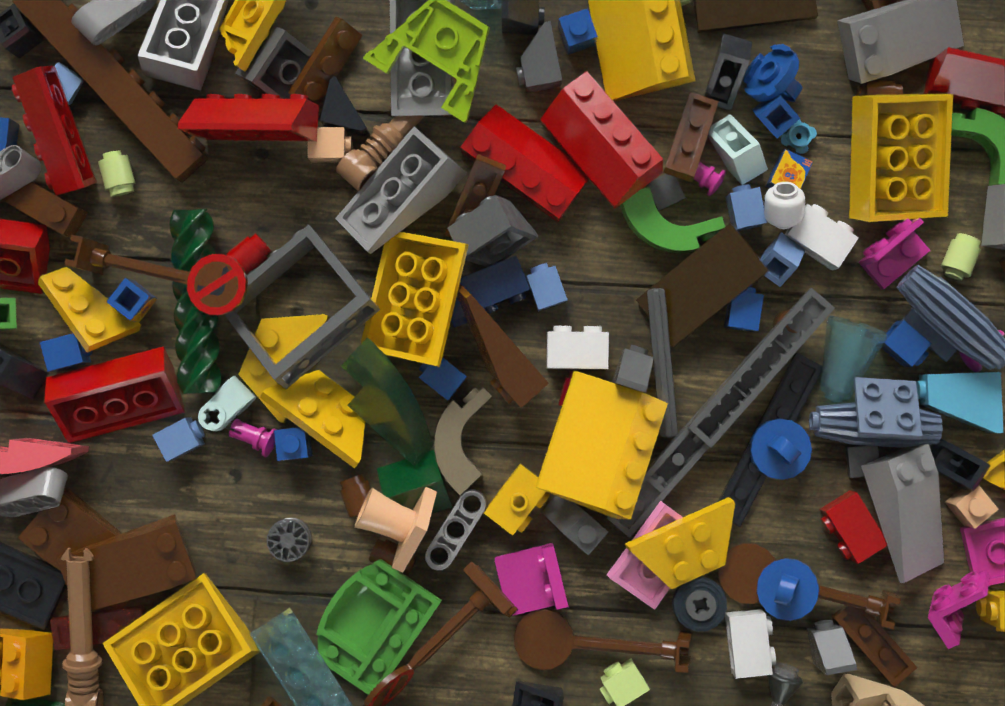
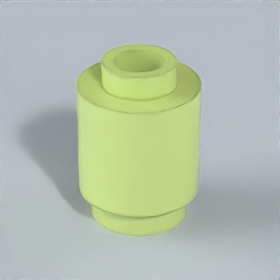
(117, 173)
(961, 256)

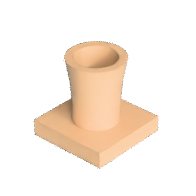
(397, 522)

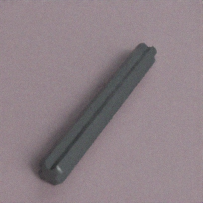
(662, 359)

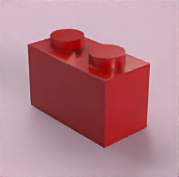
(853, 527)

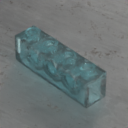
(297, 662)

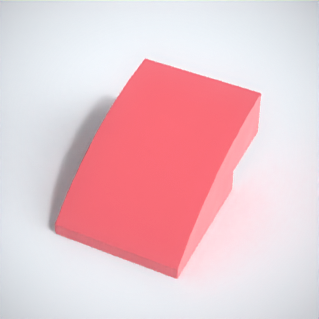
(33, 454)

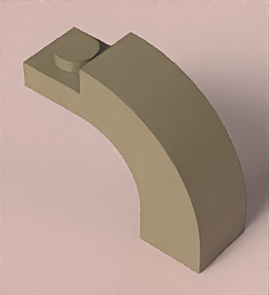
(449, 452)

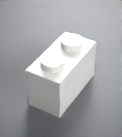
(822, 237)
(577, 349)
(749, 643)

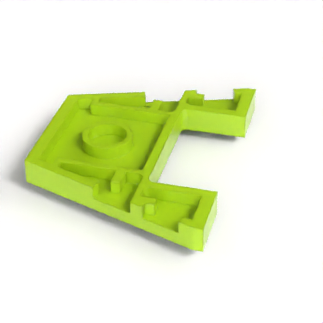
(445, 39)

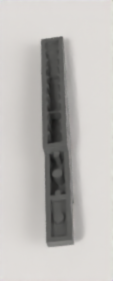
(726, 405)

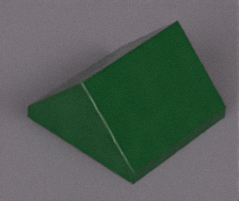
(406, 482)

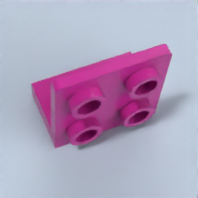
(896, 254)
(532, 578)
(947, 603)

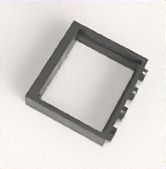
(325, 337)

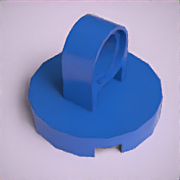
(773, 75)
(780, 449)
(788, 589)

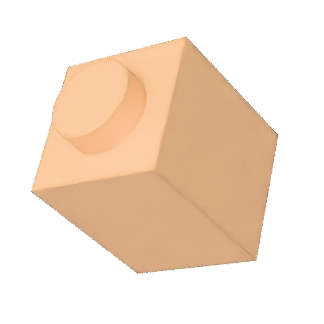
(330, 146)
(971, 506)

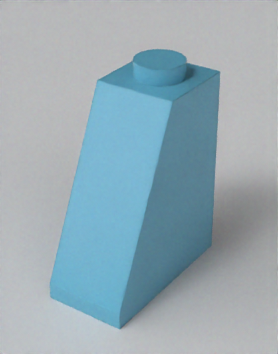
(965, 397)

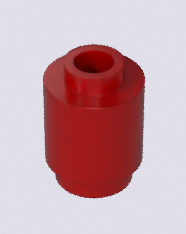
(250, 252)

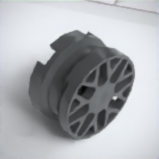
(289, 539)

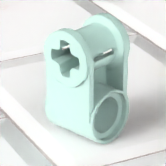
(230, 401)

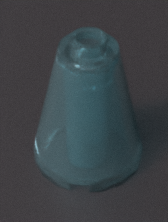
(847, 355)

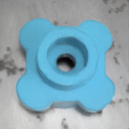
(807, 134)

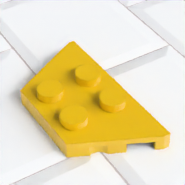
(248, 26)
(278, 338)
(323, 412)
(688, 545)

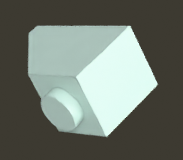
(737, 149)

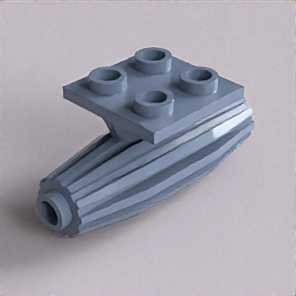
(950, 320)
(882, 415)

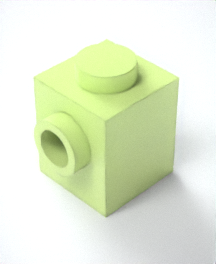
(623, 683)

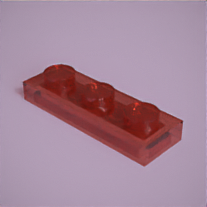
(104, 625)

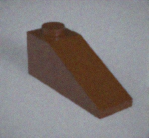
(48, 208)

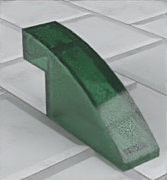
(388, 402)

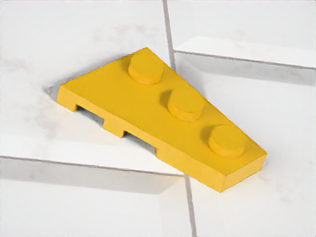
(85, 310)

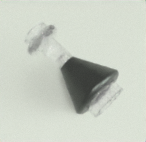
(783, 683)

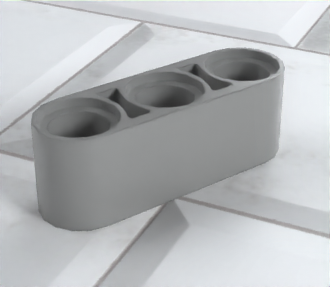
(104, 18)
(16, 169)
(31, 491)
(448, 542)

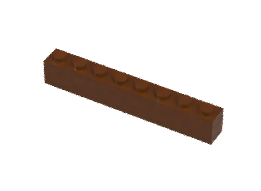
(117, 87)

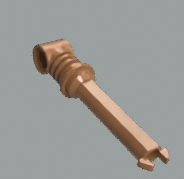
(359, 165)
(82, 661)

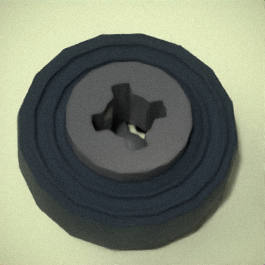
(690, 597)

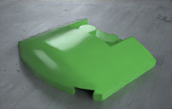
(373, 624)

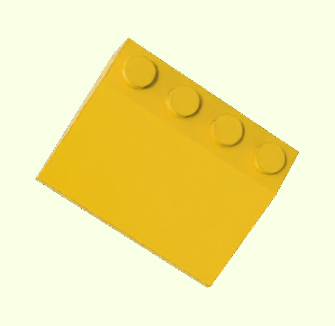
(641, 46)
(900, 156)
(415, 296)
(601, 445)
(181, 646)

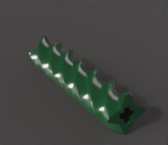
(196, 342)

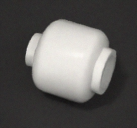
(784, 205)

